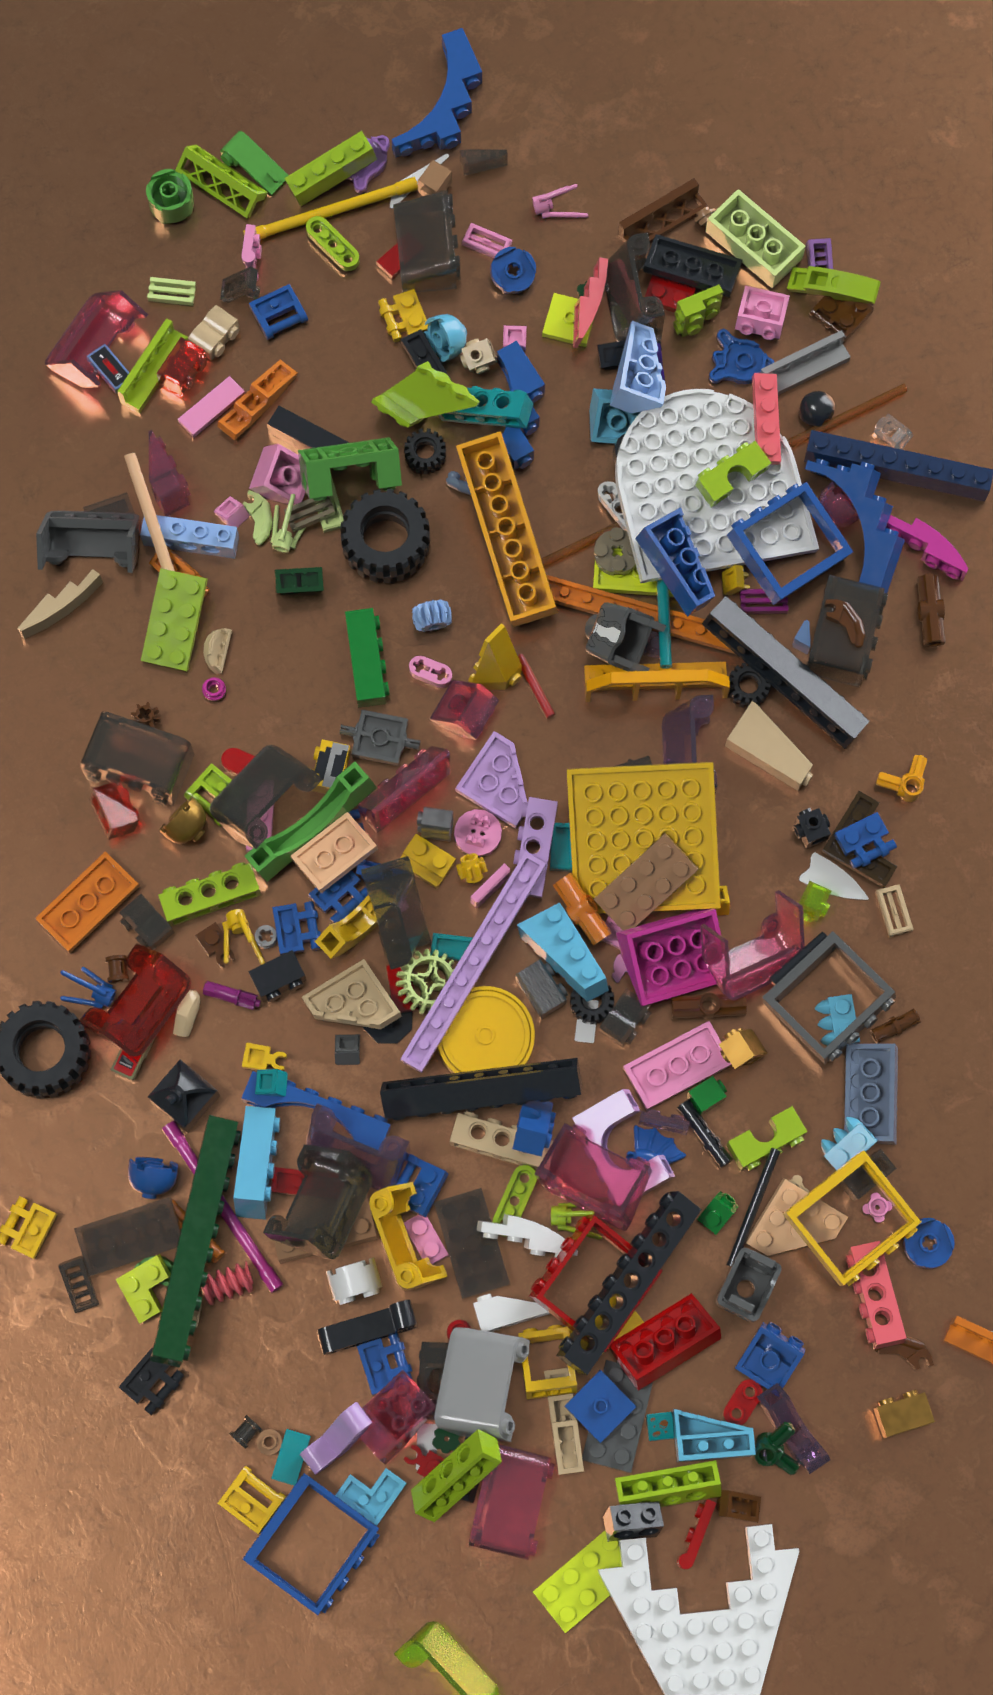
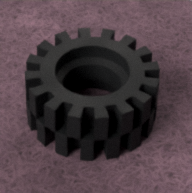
(425, 464)
(746, 698)
(589, 1015)

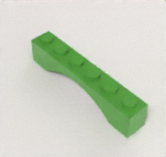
(345, 793)

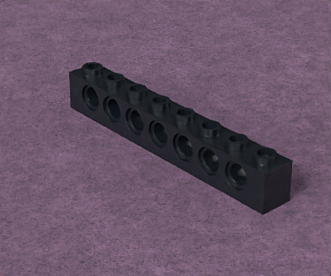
(683, 1214)

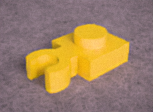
(259, 1057)

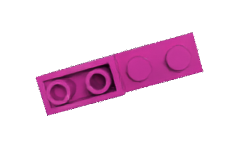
(937, 549)

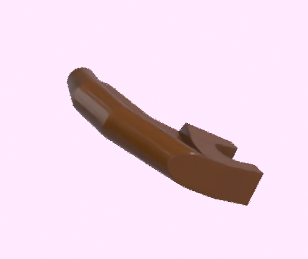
(848, 618)
(911, 1350)

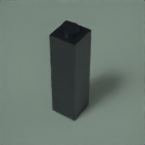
(299, 431)

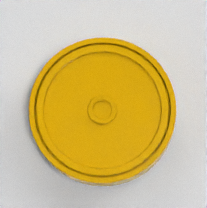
(488, 1032)

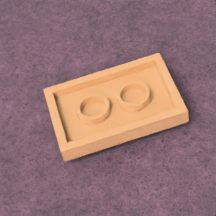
(334, 852)

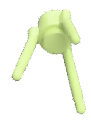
(282, 539)

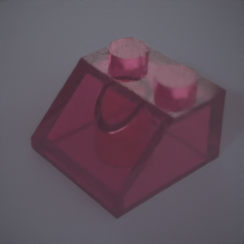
(465, 709)

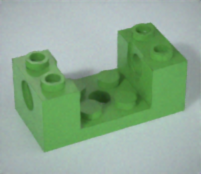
(377, 453)

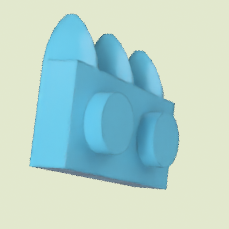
(841, 1015)
(847, 1144)

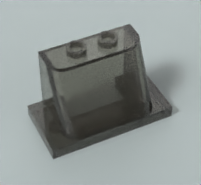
(397, 909)

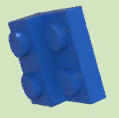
(771, 1356)

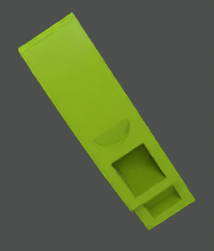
(833, 283)

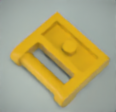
(246, 1507)

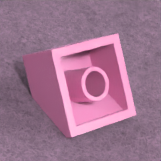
(278, 475)

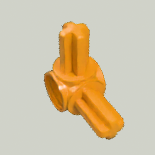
(913, 778)

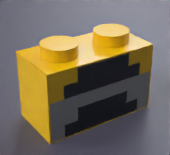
(331, 761)

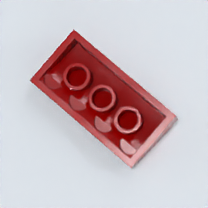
(665, 1341)

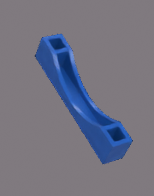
(361, 1127)

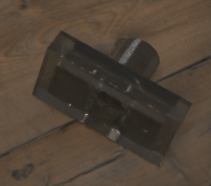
(239, 285)

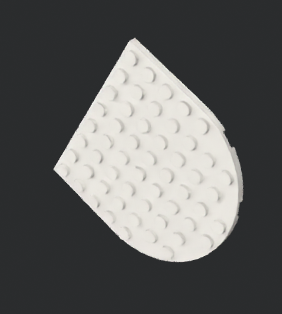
(662, 464)

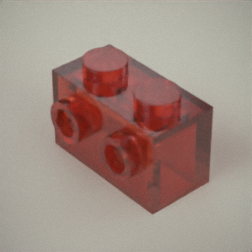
(182, 366)
(114, 809)

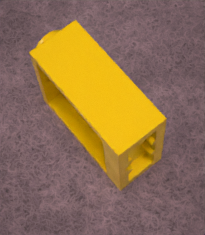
(551, 1386)

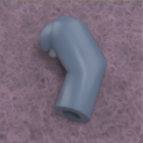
(454, 482)

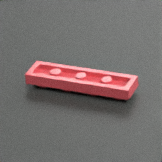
(766, 415)

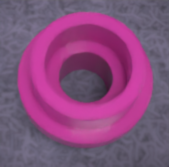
(214, 682)

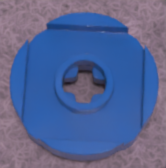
(517, 258)
(941, 1250)

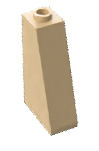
(769, 748)

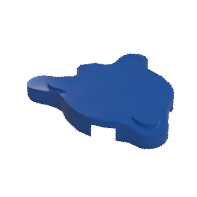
(737, 359)

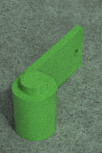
(245, 152)

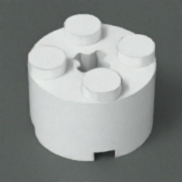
(354, 1280)

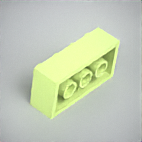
(755, 238)

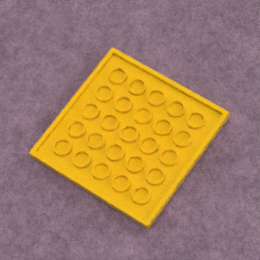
(628, 808)

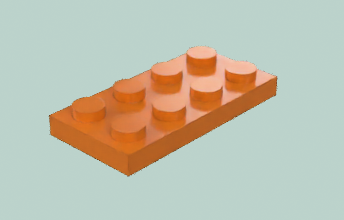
(87, 902)

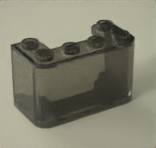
(831, 650)
(138, 757)

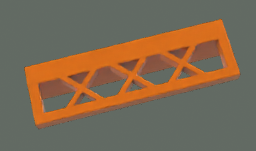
(970, 1338)

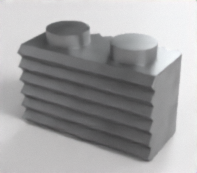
(541, 988)

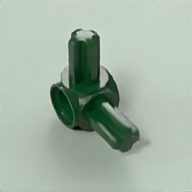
(771, 1449)

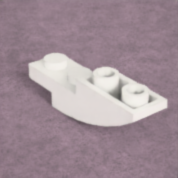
(537, 1237)

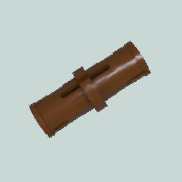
(895, 1026)

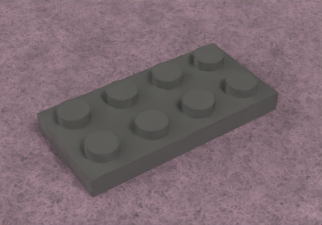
(620, 1446)

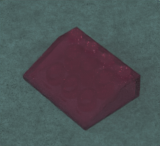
(405, 787)

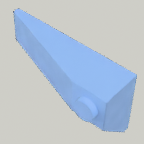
(639, 376)

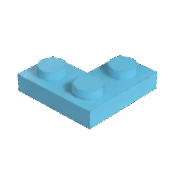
(372, 1502)

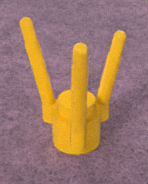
(238, 924)

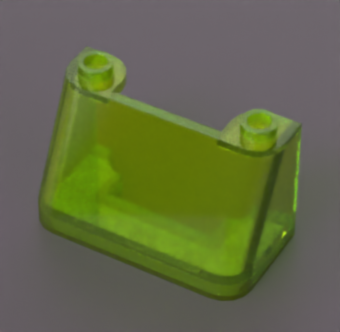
(448, 1658)

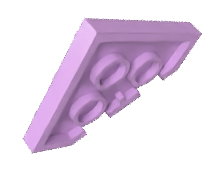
(496, 781)

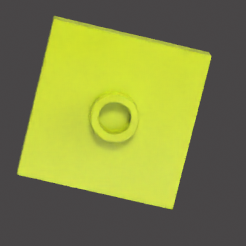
(560, 320)

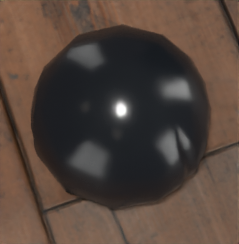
(816, 408)

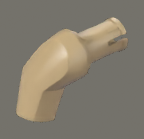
(186, 1014)

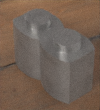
(435, 824)

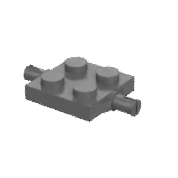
(380, 737)

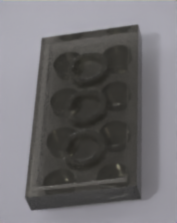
(129, 1236)
(474, 1258)

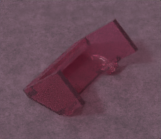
(94, 325)
(752, 963)

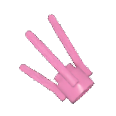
(543, 203)

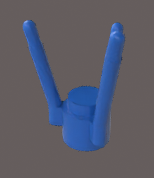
(102, 993)

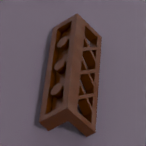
(661, 207)

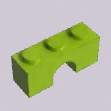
(748, 460)
(749, 1151)

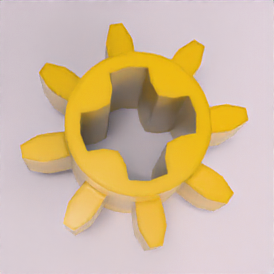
(471, 868)

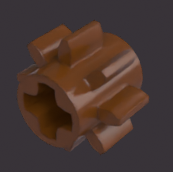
(149, 712)

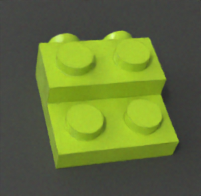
(694, 309)

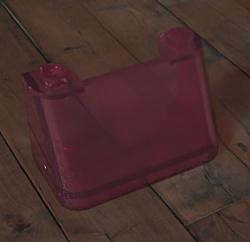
(594, 1177)
(511, 1504)

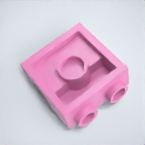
(762, 313)

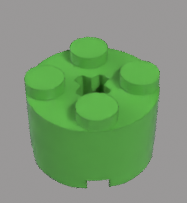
(170, 196)

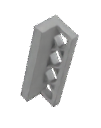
(809, 362)

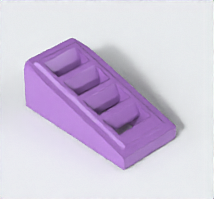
(819, 244)

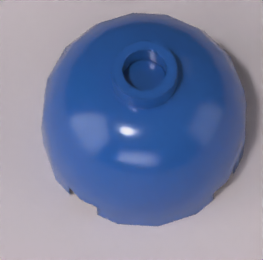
(151, 1176)

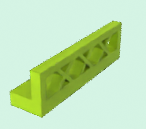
(224, 173)
(142, 379)

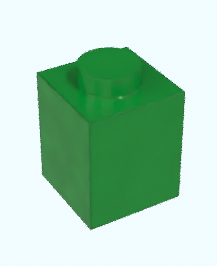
(707, 1095)

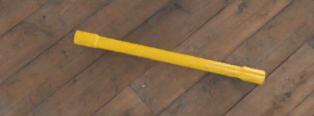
(399, 188)

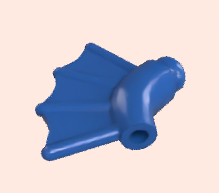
(650, 1143)

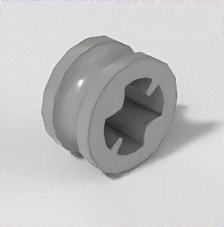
(267, 929)

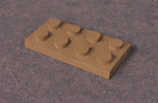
(646, 883)

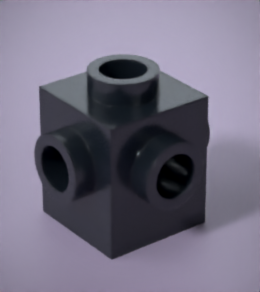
(812, 827)

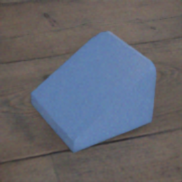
(802, 638)

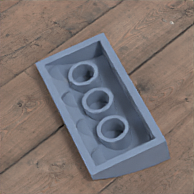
(872, 1089)

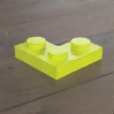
(138, 1287)

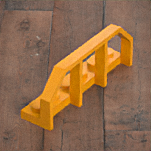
(678, 677)

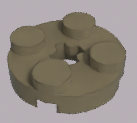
(603, 552)

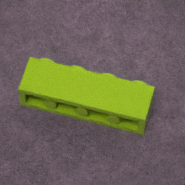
(331, 168)

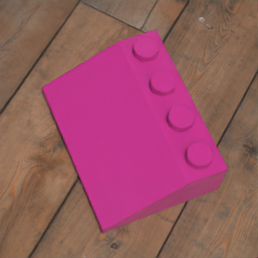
(667, 955)

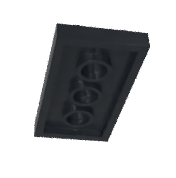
(691, 265)

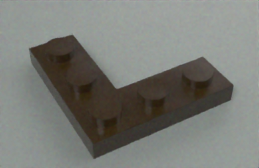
(880, 869)

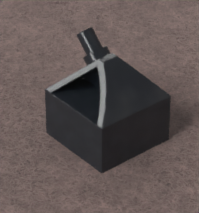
(183, 1096)

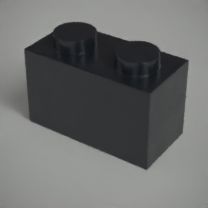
(278, 976)

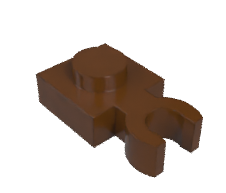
(213, 942)

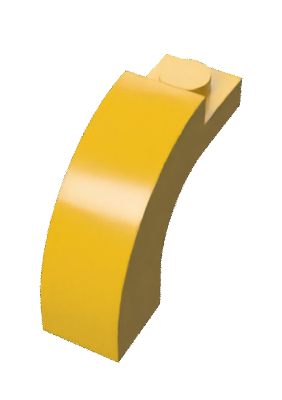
(349, 931)

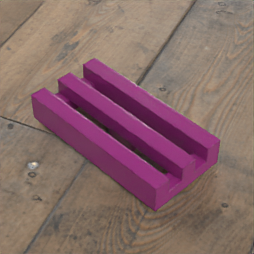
(760, 610)

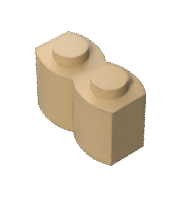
(215, 332)

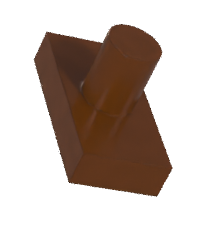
(739, 1506)

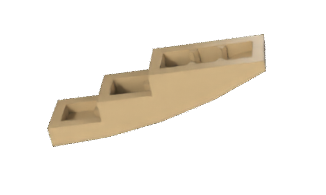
(54, 609)
(564, 1429)

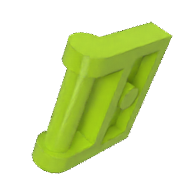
(213, 782)

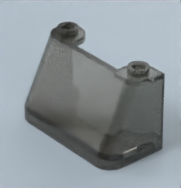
(624, 290)
(256, 790)
(325, 1202)

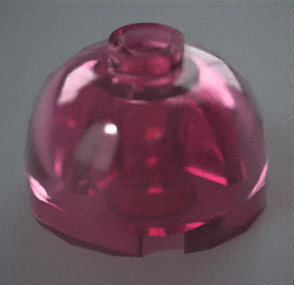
(838, 506)

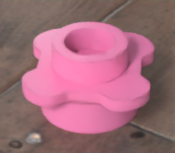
(884, 1206)

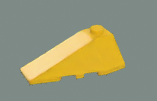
(498, 662)

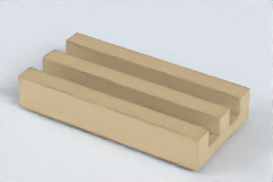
(899, 929)

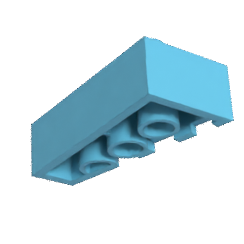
(560, 944)
(255, 1162)

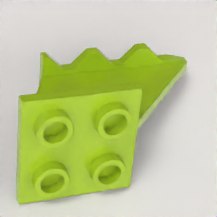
(422, 396)

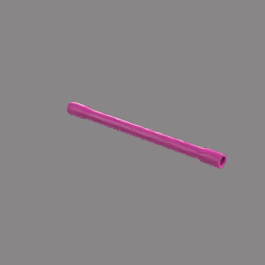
(265, 1271)

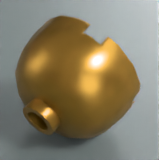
(185, 823)

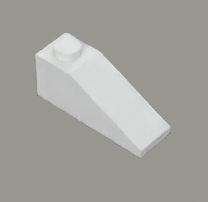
(502, 1312)

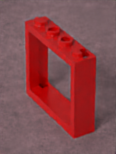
(568, 1248)

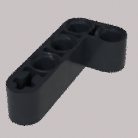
(366, 1328)

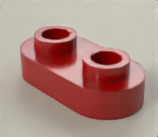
(742, 1402)

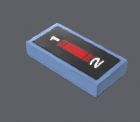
(108, 367)

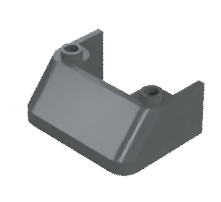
(71, 535)

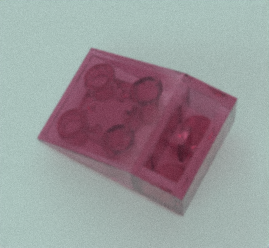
(166, 483)
(396, 1416)

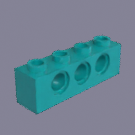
(494, 413)

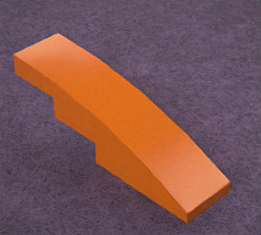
(257, 400)

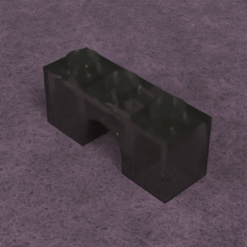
(432, 1362)

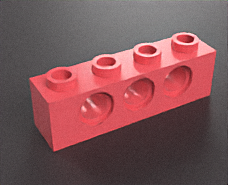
(879, 1335)

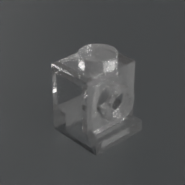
(889, 424)

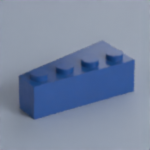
(677, 561)

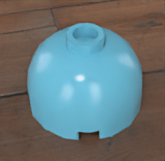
(446, 336)

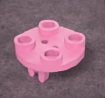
(481, 822)

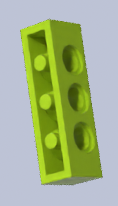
(223, 897)
(456, 1475)
(671, 1485)

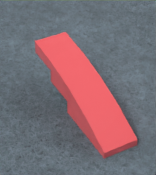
(587, 305)

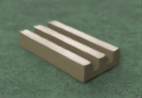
(314, 519)

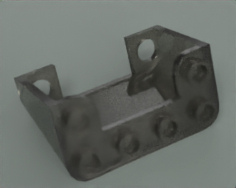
(427, 243)

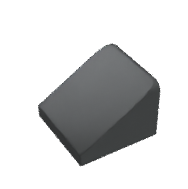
(347, 1049)

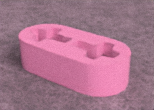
(431, 666)

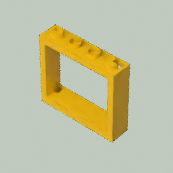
(888, 1245)

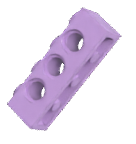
(546, 811)

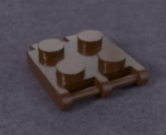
(845, 314)

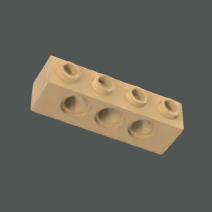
(462, 1138)

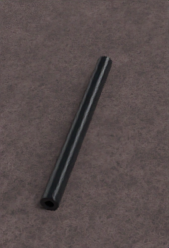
(754, 1204)

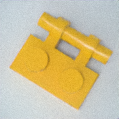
(410, 312)
(33, 1230)

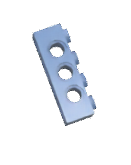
(195, 536)

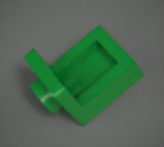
(718, 1212)

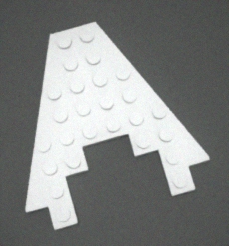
(708, 1649)

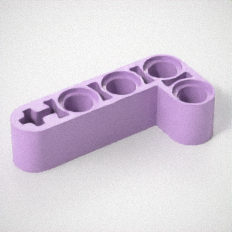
(337, 1439)

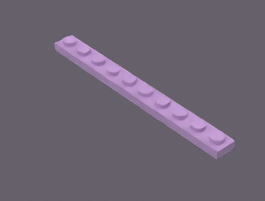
(473, 962)

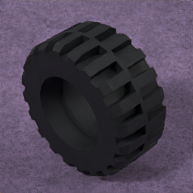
(382, 507)
(61, 1075)

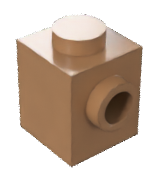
(434, 179)

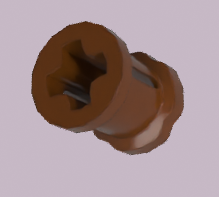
(117, 969)

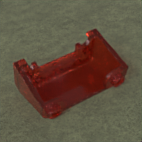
(143, 1003)

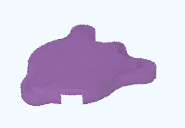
(361, 178)

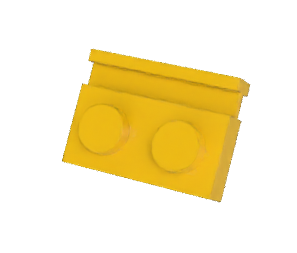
(428, 861)

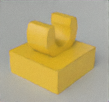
(733, 580)

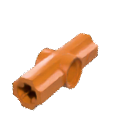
(582, 909)

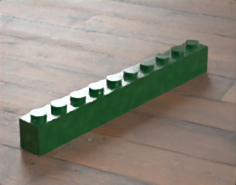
(194, 1242)

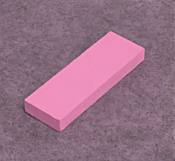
(211, 407)

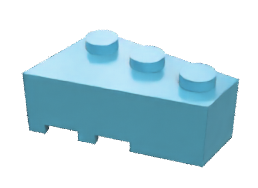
(710, 1439)

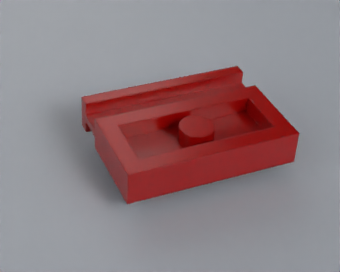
(668, 292)

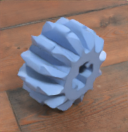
(432, 615)

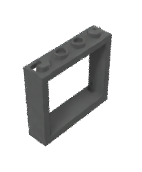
(803, 969)

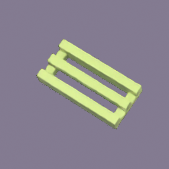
(156, 284)

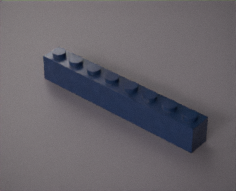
(902, 465)

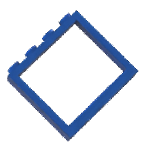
(757, 565)
(352, 1561)

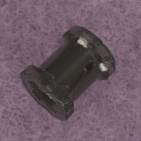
(245, 1431)

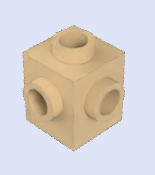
(486, 358)

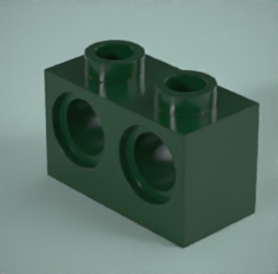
(298, 580)

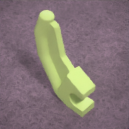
(262, 516)

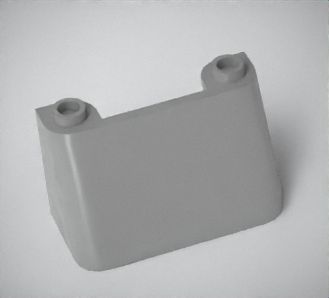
(478, 1382)

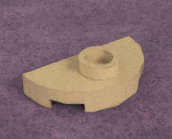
(216, 649)

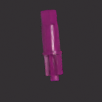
(231, 995)

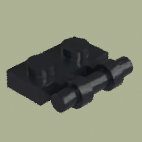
(144, 1377)

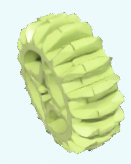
(419, 978)

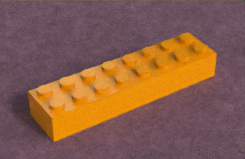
(507, 529)

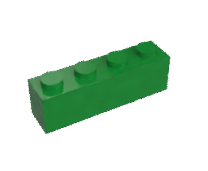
(366, 658)

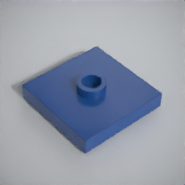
(600, 1406)

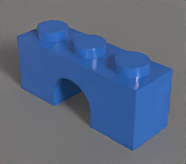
(534, 1127)

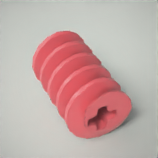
(227, 1284)

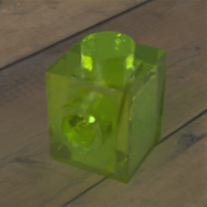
(815, 901)

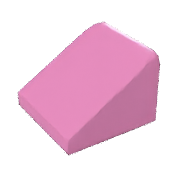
(232, 512)

